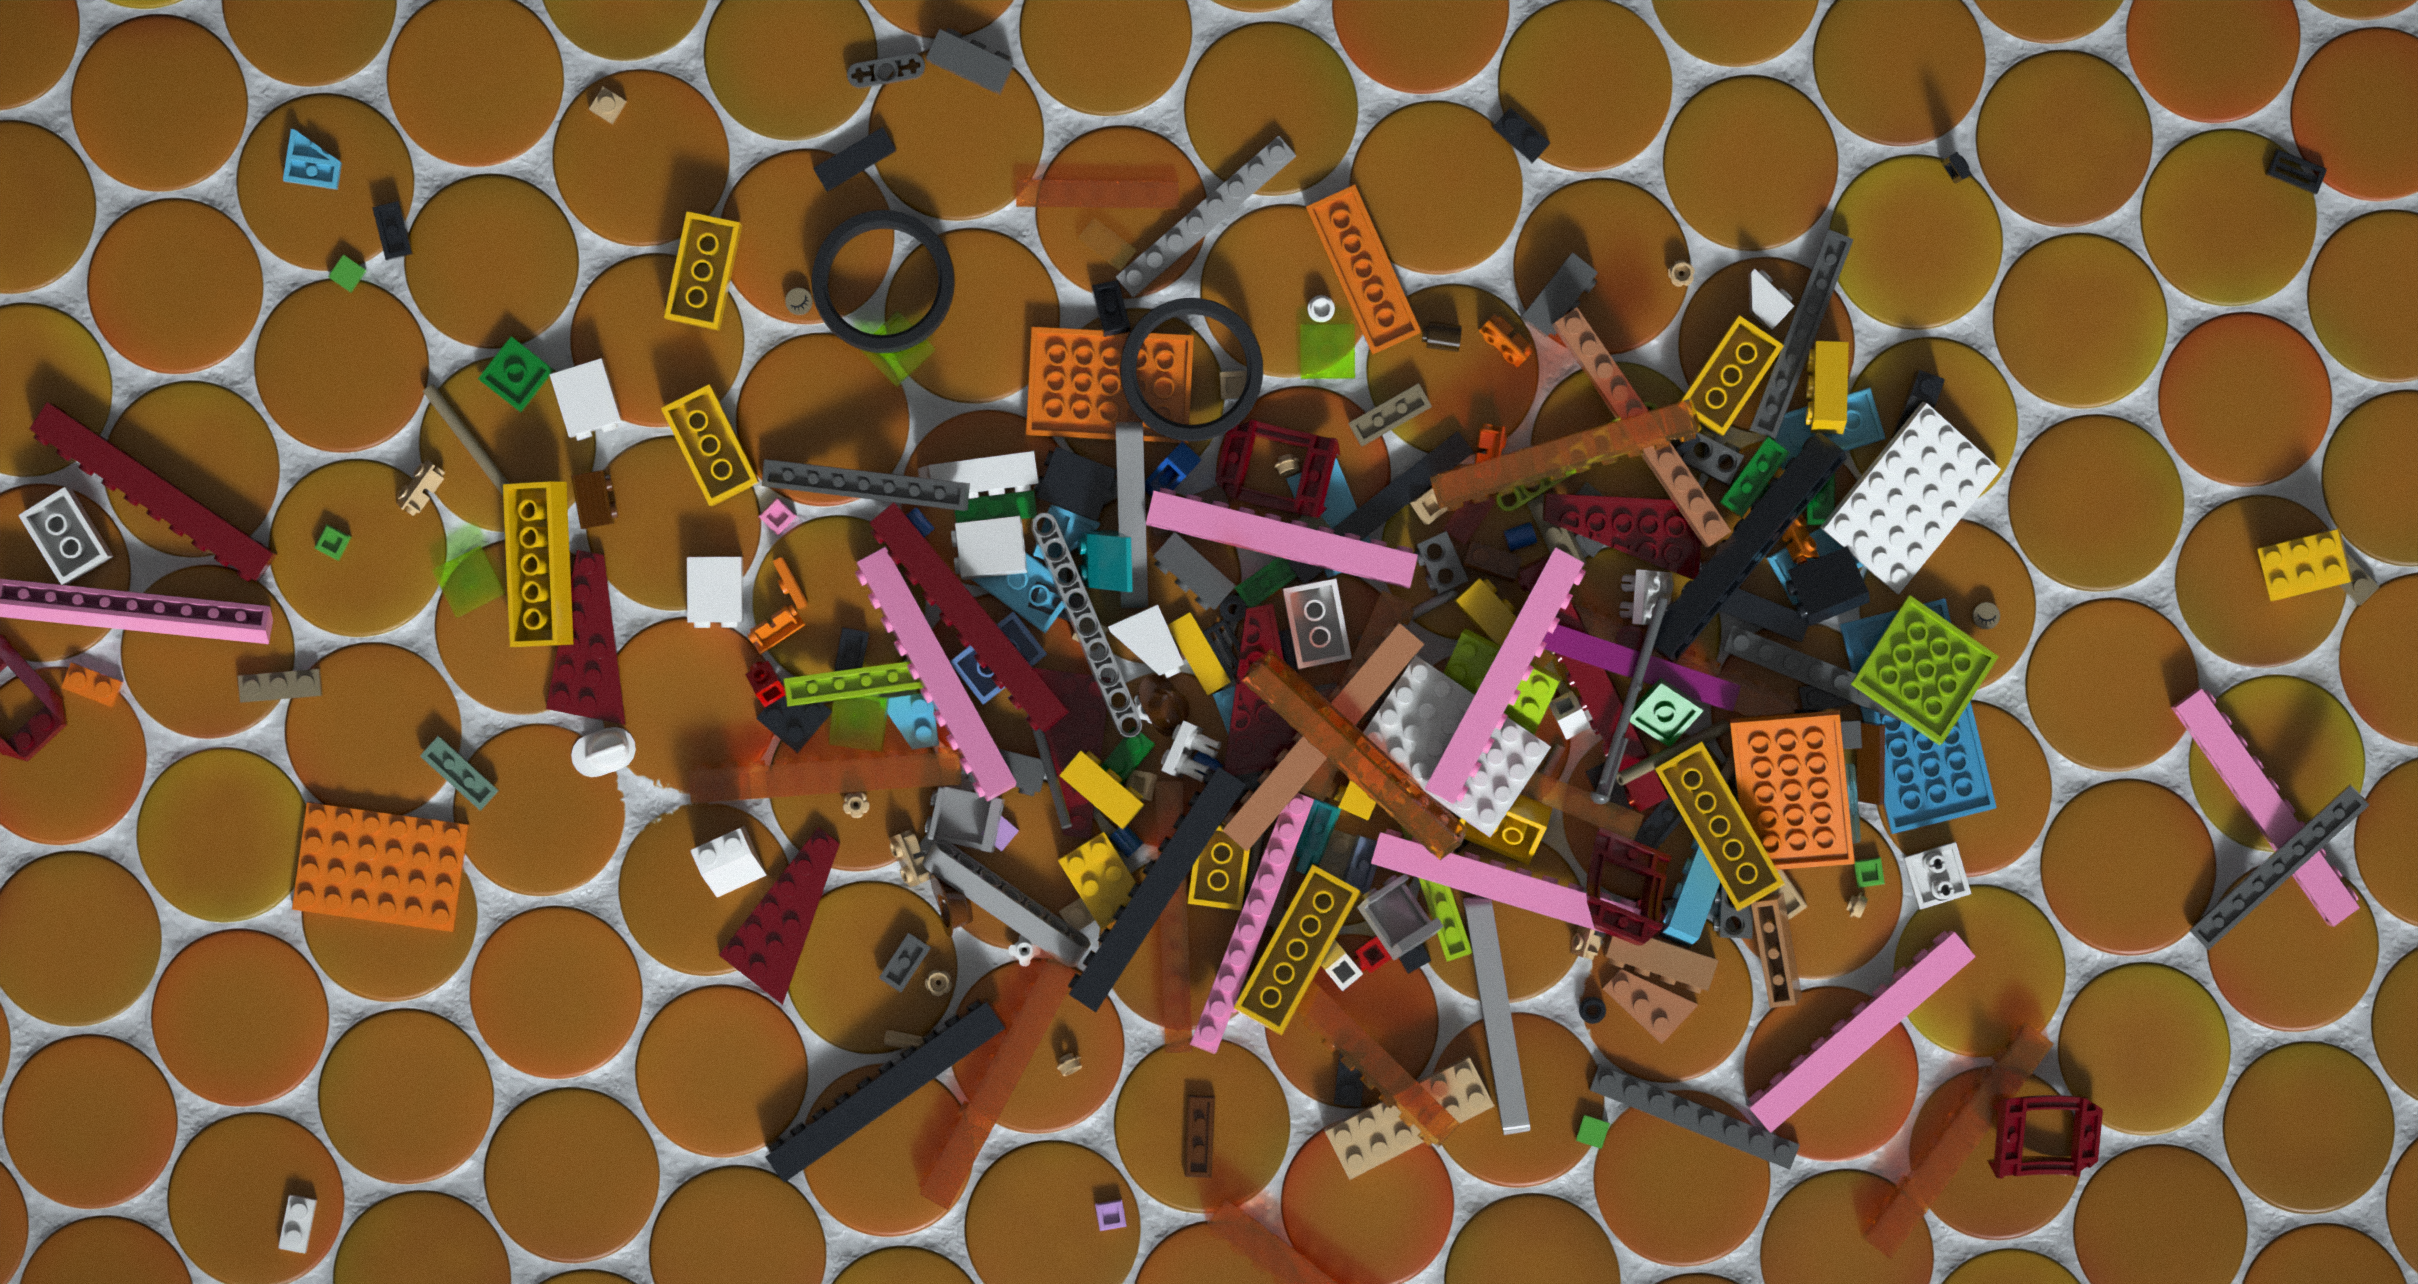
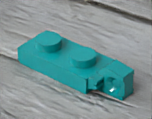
(1316, 834)

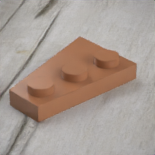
(1649, 1004)

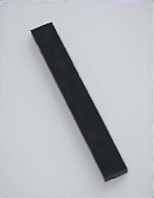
(1394, 496)

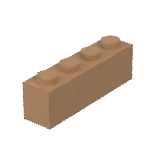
(1776, 950)
(1665, 960)

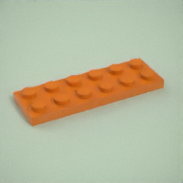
(1363, 269)

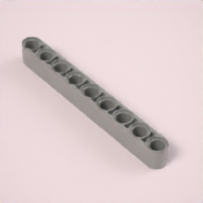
(1075, 616)
(1496, 1015)

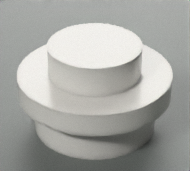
(1321, 308)

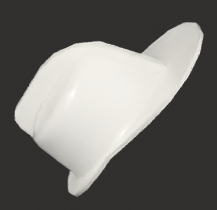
(603, 752)

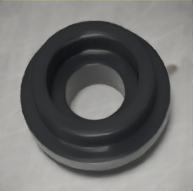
(1233, 599)
(1601, 1010)

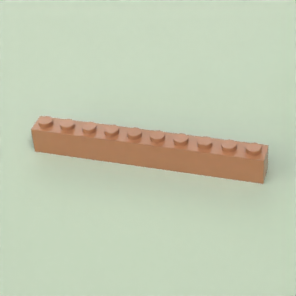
(1625, 402)
(1303, 759)

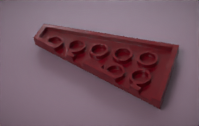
(1637, 526)
(588, 671)
(1255, 729)
(1077, 731)
(777, 929)

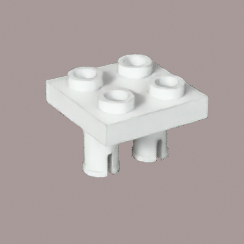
(1647, 587)
(1178, 759)
(1937, 875)

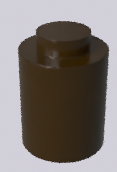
(1442, 336)

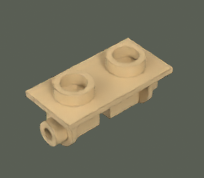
(413, 495)
(911, 869)
(1585, 943)

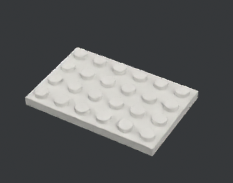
(1910, 497)
(1418, 726)

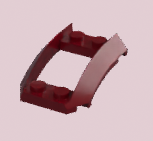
(1314, 476)
(42, 725)
(1636, 858)
(2011, 1130)

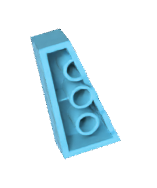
(1691, 900)

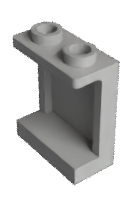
(963, 816)
(1397, 917)

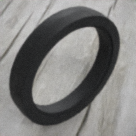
(883, 220)
(1206, 308)

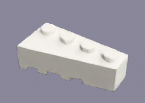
(988, 473)

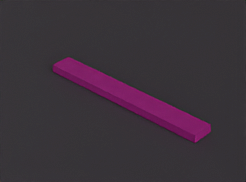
(1624, 660)

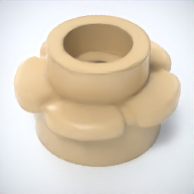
(1678, 280)
(1287, 465)
(863, 806)
(1857, 905)
(938, 990)
(1069, 1064)

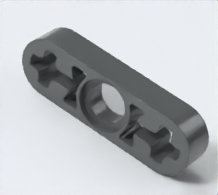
(867, 81)

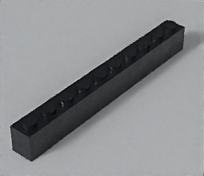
(1747, 545)
(1156, 889)
(885, 1089)

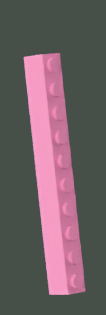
(1282, 539)
(135, 611)
(936, 675)
(1504, 676)
(2261, 801)
(1489, 880)
(1251, 924)
(1860, 1031)

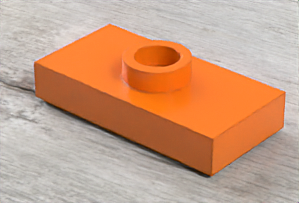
(789, 584)

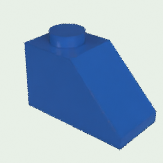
(1172, 469)

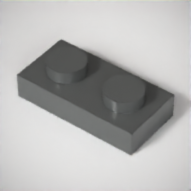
(904, 962)

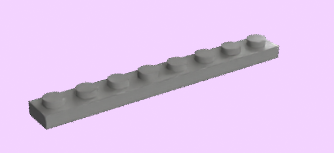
(1205, 216)

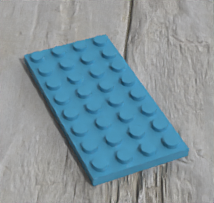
(1921, 778)

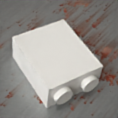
(586, 399)
(989, 548)
(715, 591)

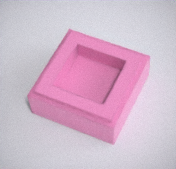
(777, 516)

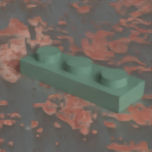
(459, 773)

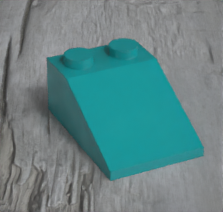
(1106, 560)

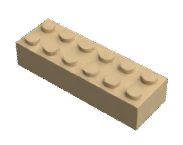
(1380, 1135)

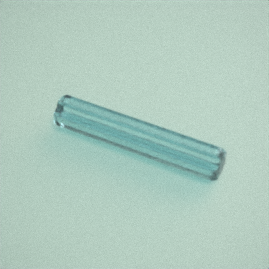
(1853, 802)

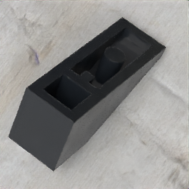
(1923, 388)

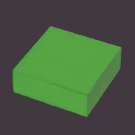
(347, 273)
(333, 542)
(1869, 872)
(1592, 1131)

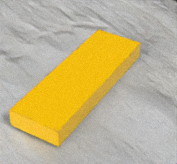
(1198, 653)

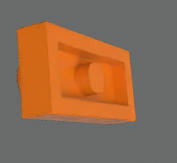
(92, 684)

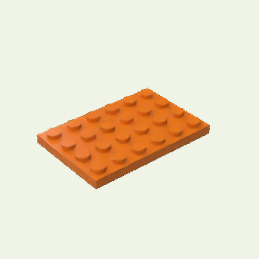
(1079, 387)
(1795, 787)
(380, 866)

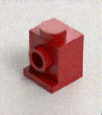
(762, 678)
(1365, 962)

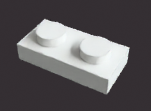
(297, 1223)

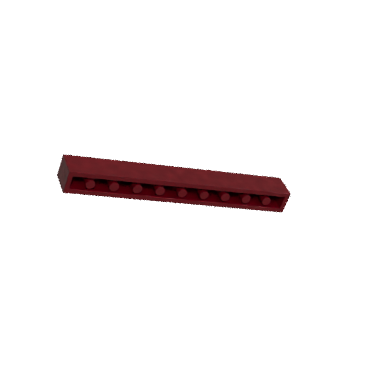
(153, 492)
(969, 617)
(1602, 701)

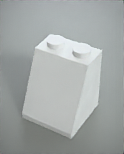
(1150, 640)
(728, 862)

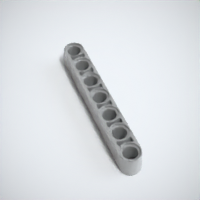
(1132, 507)
(1006, 902)

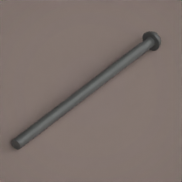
(1618, 742)

